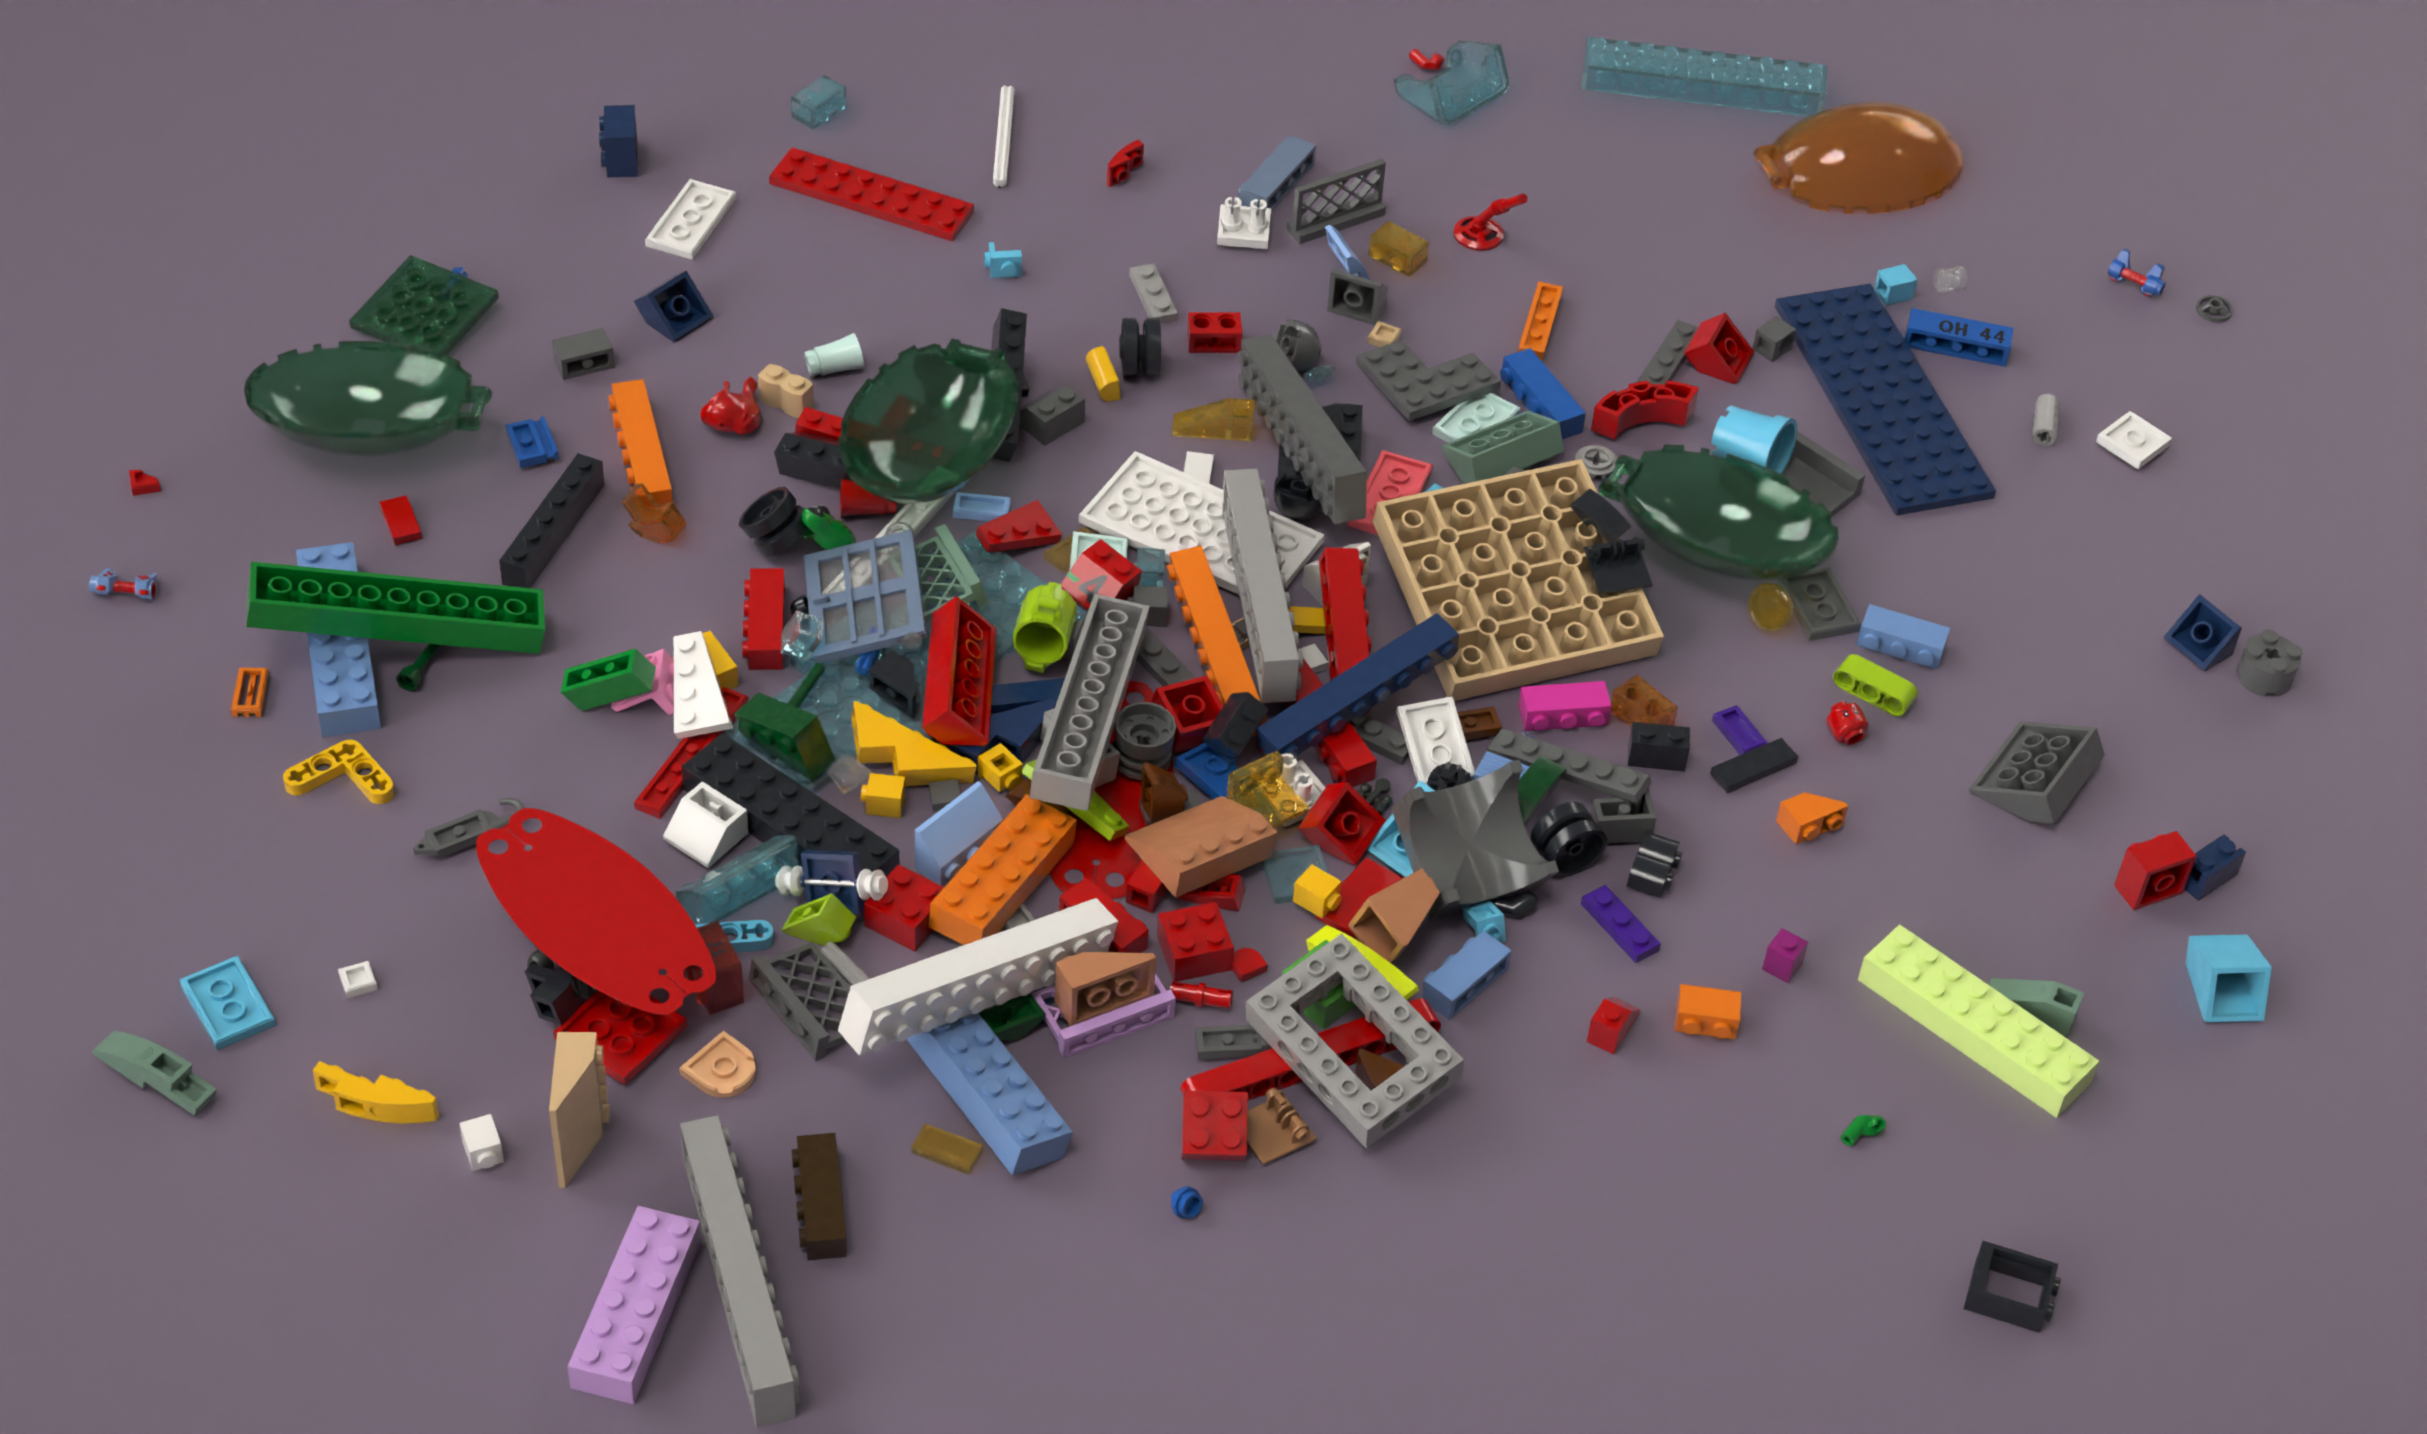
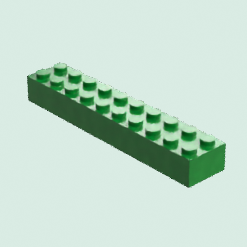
(394, 608)

